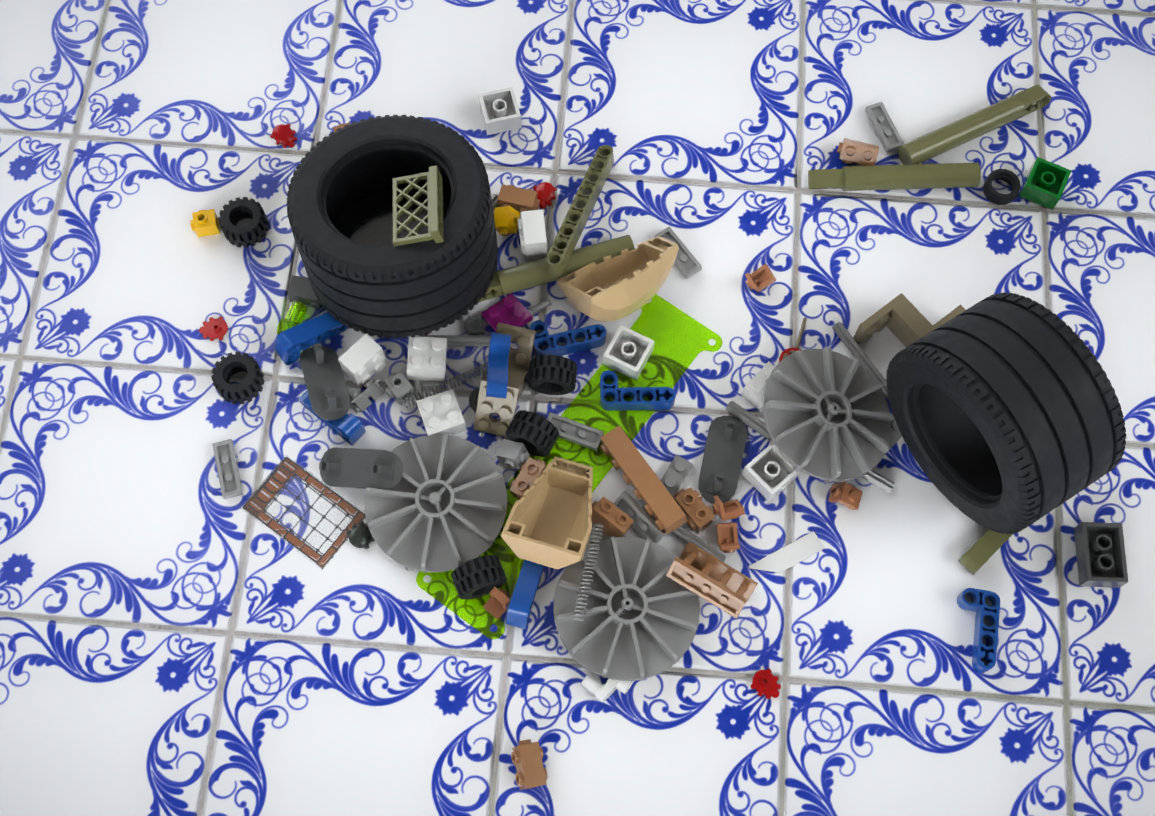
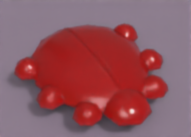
(284, 135)
(545, 194)
(214, 328)
(766, 683)

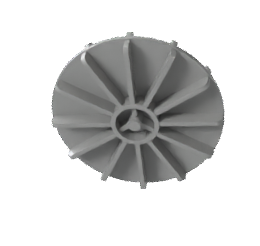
(826, 415)
(442, 507)
(634, 613)

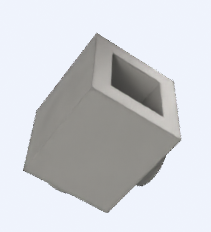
(398, 387)
(512, 454)

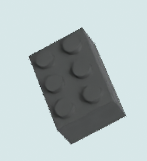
(1100, 554)

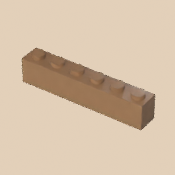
(643, 480)

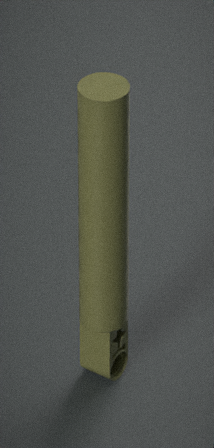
(973, 125)
(896, 177)
(536, 272)

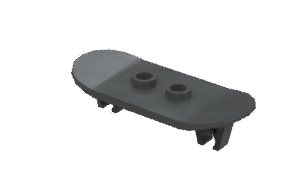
(325, 382)
(722, 458)
(360, 468)

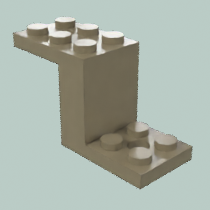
(902, 320)
(518, 373)

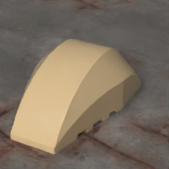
(620, 283)
(553, 516)

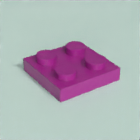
(507, 311)

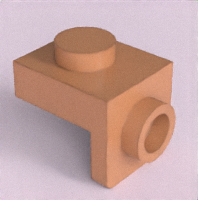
(760, 278)
(845, 494)
(727, 510)
(727, 537)
(498, 602)

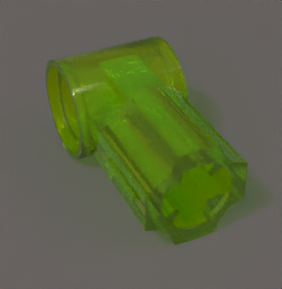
(294, 317)

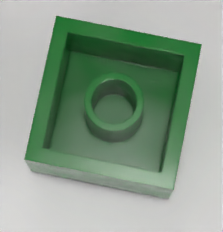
(1045, 183)

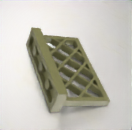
(434, 202)

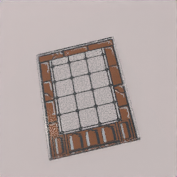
(303, 511)

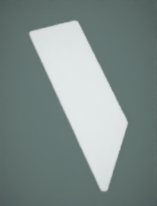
(790, 554)

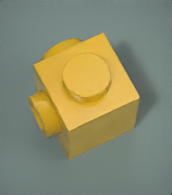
(506, 220)
(205, 223)

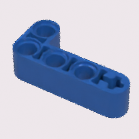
(569, 338)
(293, 340)
(498, 365)
(635, 393)
(347, 427)
(524, 594)
(981, 630)

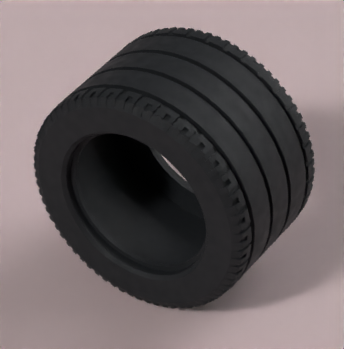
(402, 286)
(1006, 411)

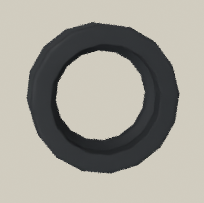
(1007, 176)

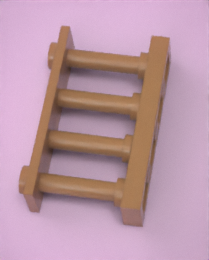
(712, 579)

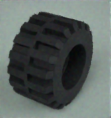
(240, 210)
(227, 368)
(552, 374)
(534, 432)
(478, 577)

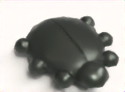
(360, 535)

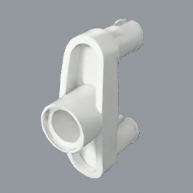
(604, 691)

